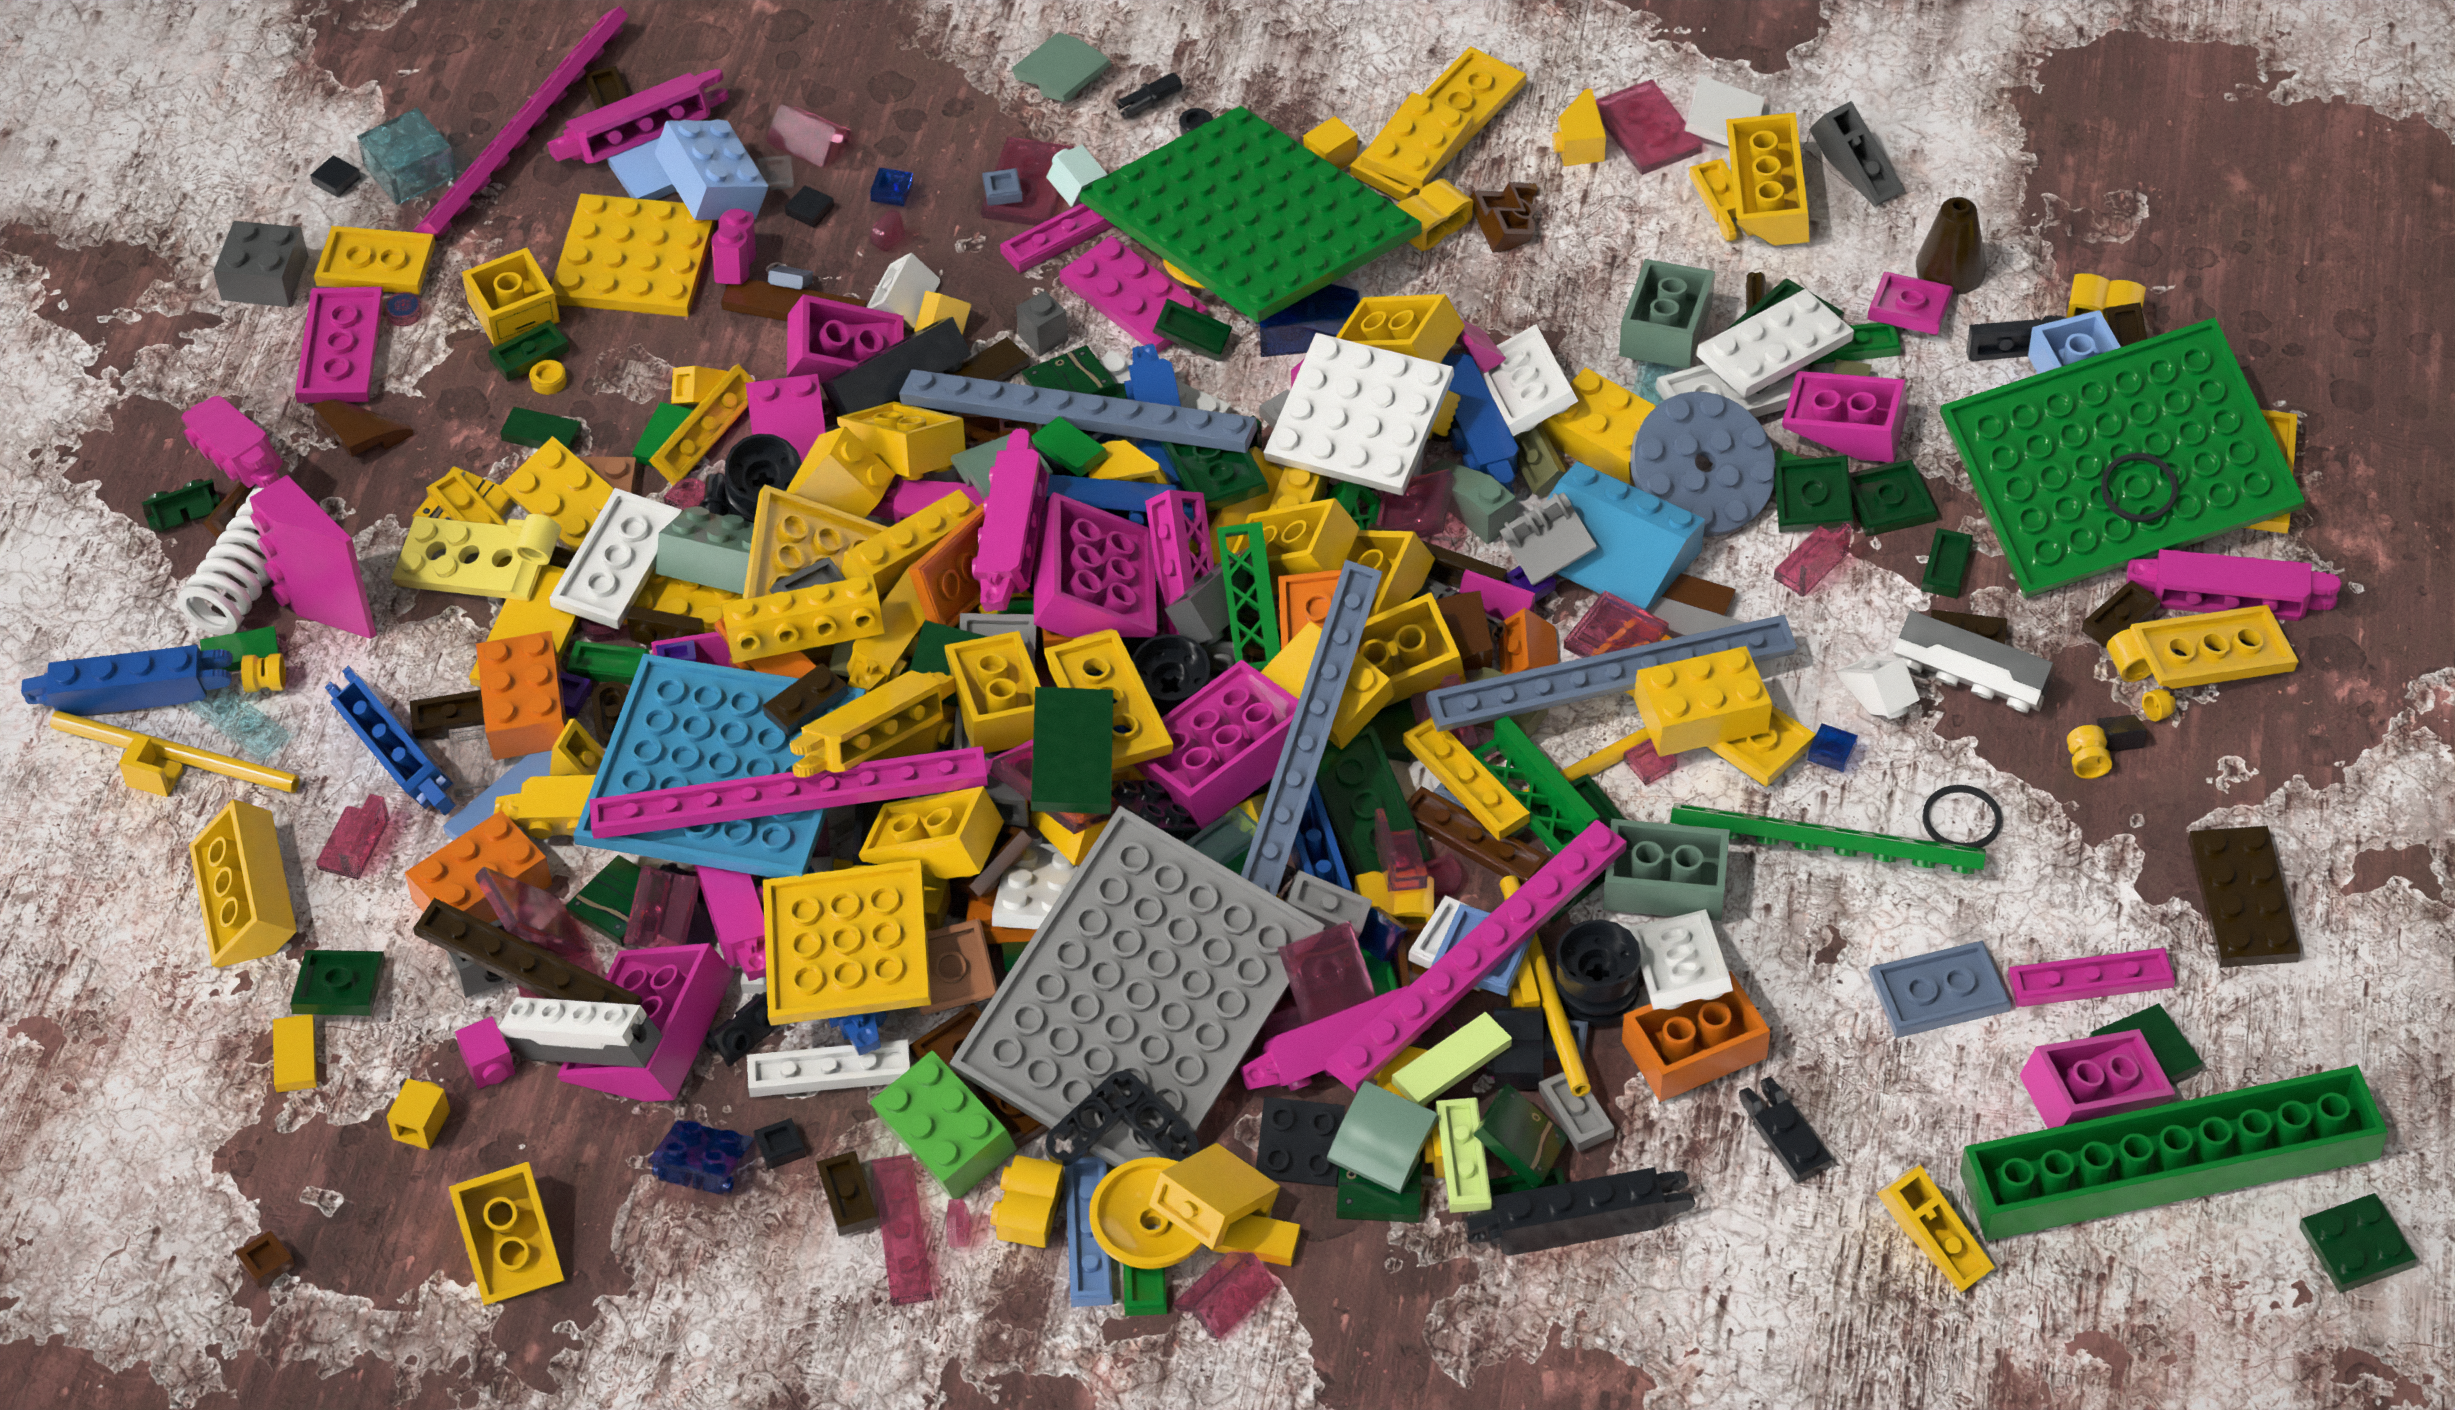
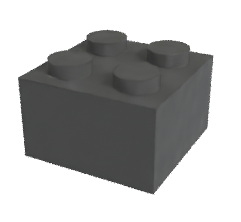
(261, 263)

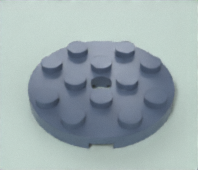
(1724, 434)

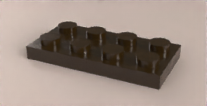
(2243, 896)

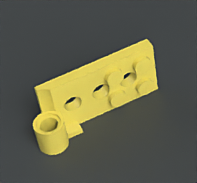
(527, 541)

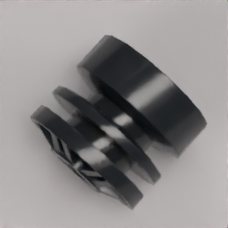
(752, 464)
(1171, 670)
(1598, 972)

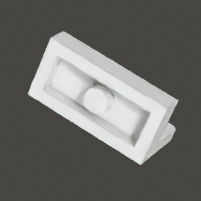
(904, 289)

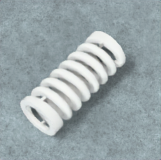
(211, 574)

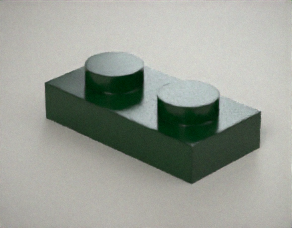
(527, 349)

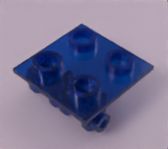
(700, 1153)

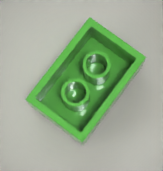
(943, 1125)

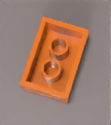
(521, 694)
(452, 869)
(1695, 1041)

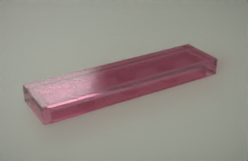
(901, 1230)

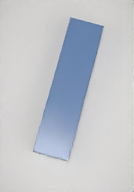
(510, 783)
(1087, 1260)

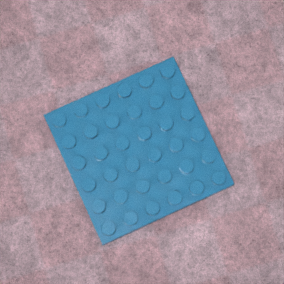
(701, 727)

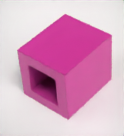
(485, 1052)

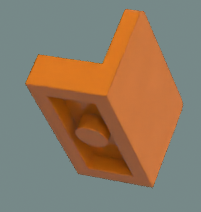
(1527, 643)

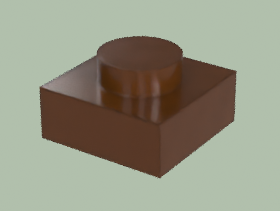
(265, 1259)

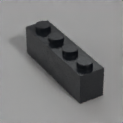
(882, 376)

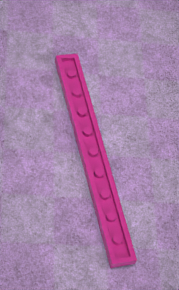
(515, 132)
(787, 793)
(1475, 956)

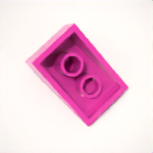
(835, 336)
(788, 410)
(1849, 413)
(2094, 1078)

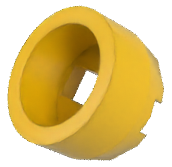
(2158, 704)

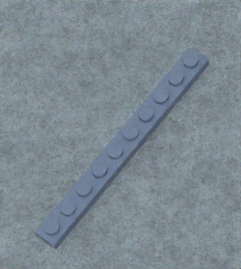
(1079, 409)
(1597, 674)
(1311, 726)

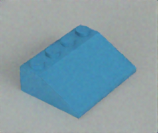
(1637, 537)

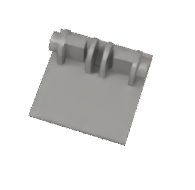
(1547, 538)

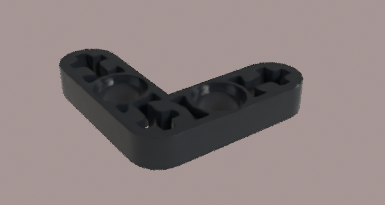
(1126, 1109)

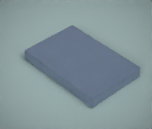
(1939, 989)

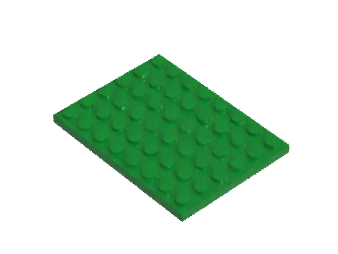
(1250, 213)
(2048, 438)

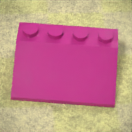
(310, 559)
(1093, 572)
(1223, 742)
(681, 996)

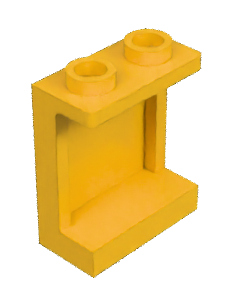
(1211, 1193)

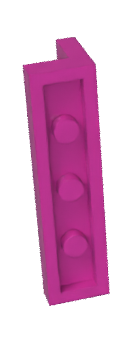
(1169, 538)

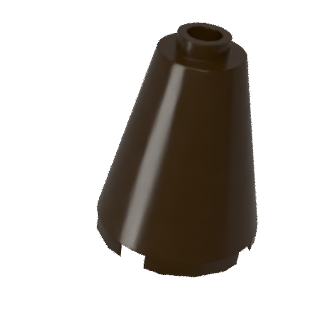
(1954, 248)

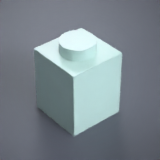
(1073, 172)

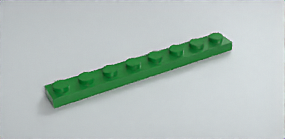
(1844, 840)

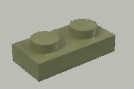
(1538, 460)

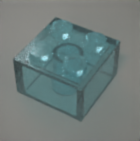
(407, 156)

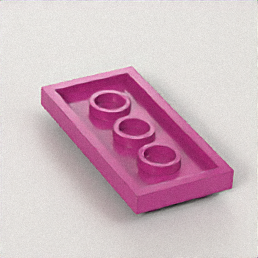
(1125, 289)
(339, 344)

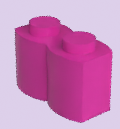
(734, 247)

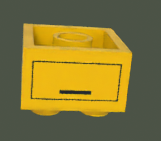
(510, 296)

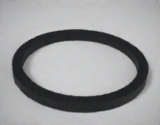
(2144, 457)
(1962, 789)

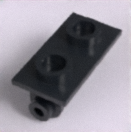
(743, 1032)

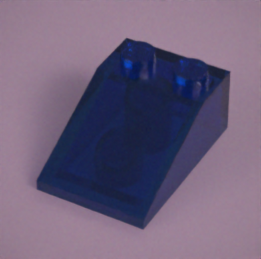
(1295, 326)

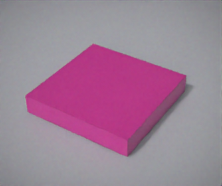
(1910, 303)

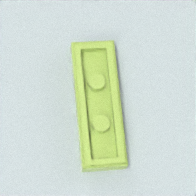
(1452, 1060)
(1463, 1155)

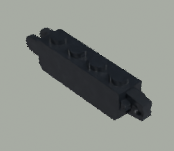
(1580, 1211)

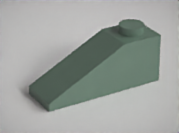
(1478, 500)

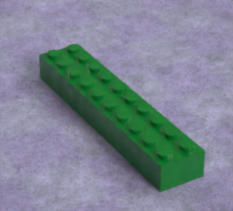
(2172, 1152)

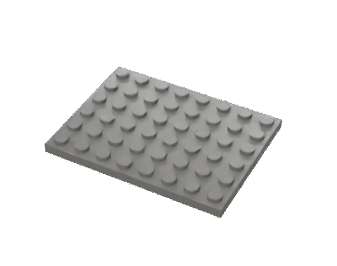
(1141, 970)

